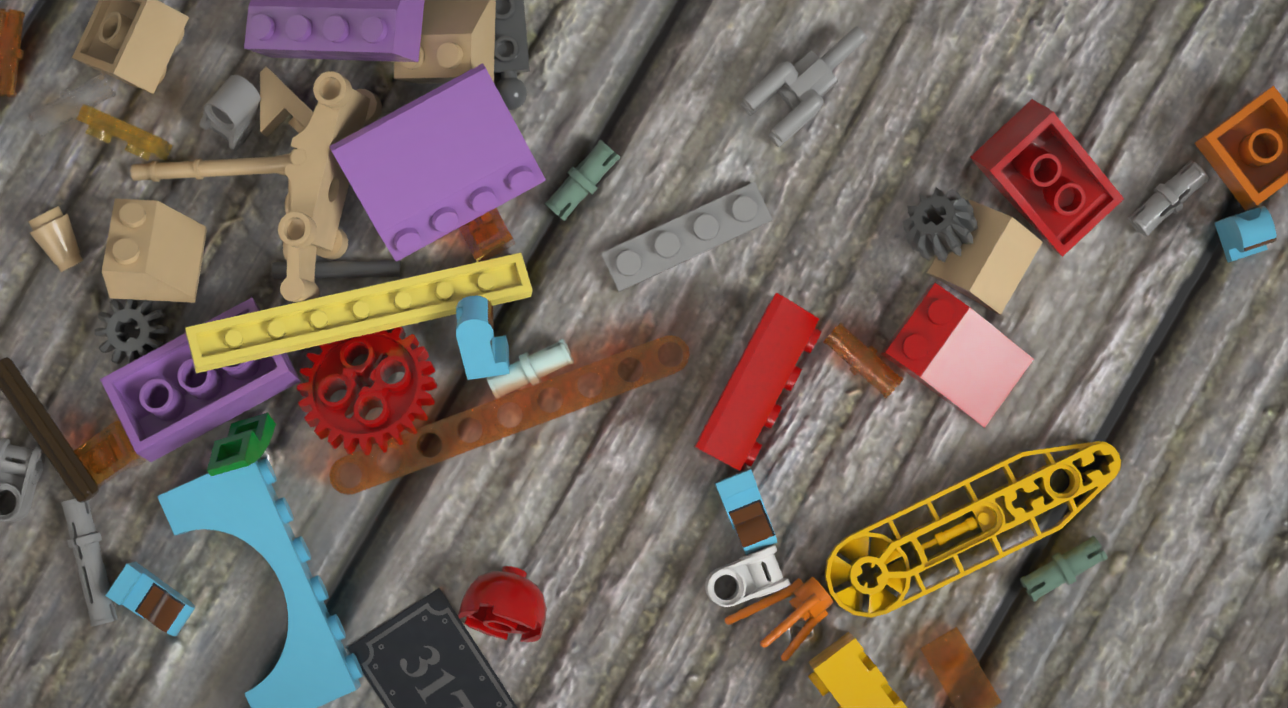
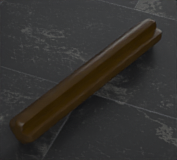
(46, 432)

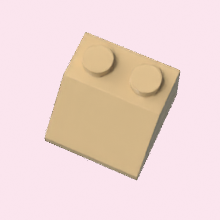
(131, 40)
(453, 41)
(152, 252)

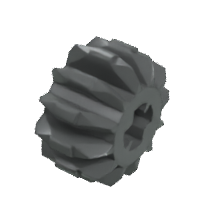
(940, 224)
(131, 314)

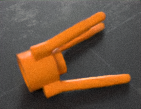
(809, 603)

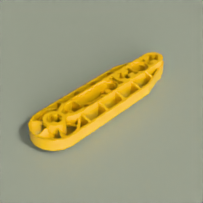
(991, 512)

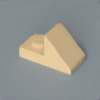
(278, 103)

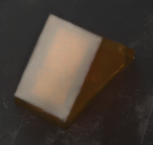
(487, 235)

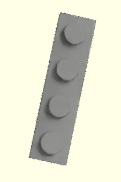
(686, 237)

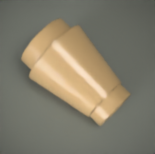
(56, 238)

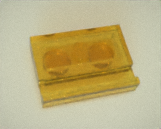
(138, 141)

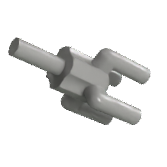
(801, 86)

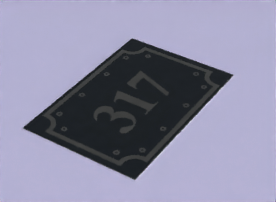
(429, 661)

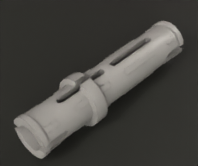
(89, 561)

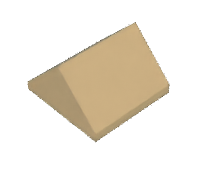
(991, 265)

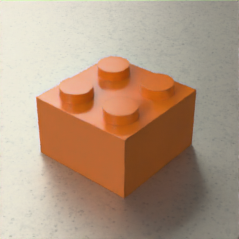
(1251, 148)

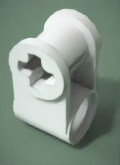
(749, 577)

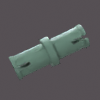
(582, 180)
(1063, 568)

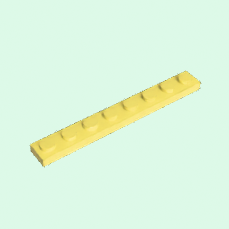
(354, 312)

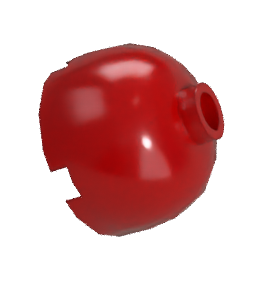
(505, 604)

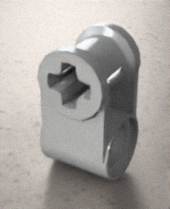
(232, 111)
(19, 478)

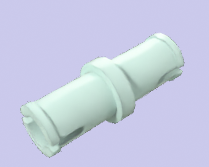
(531, 368)

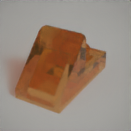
(108, 453)

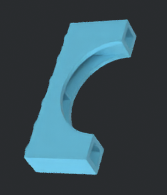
(244, 504)

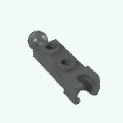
(511, 51)

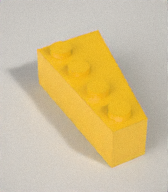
(852, 676)

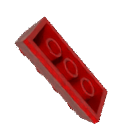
(757, 382)

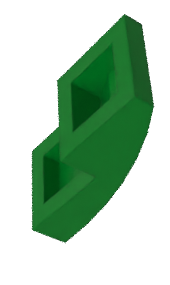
(243, 445)

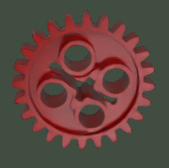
(400, 401)

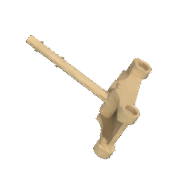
(314, 180)

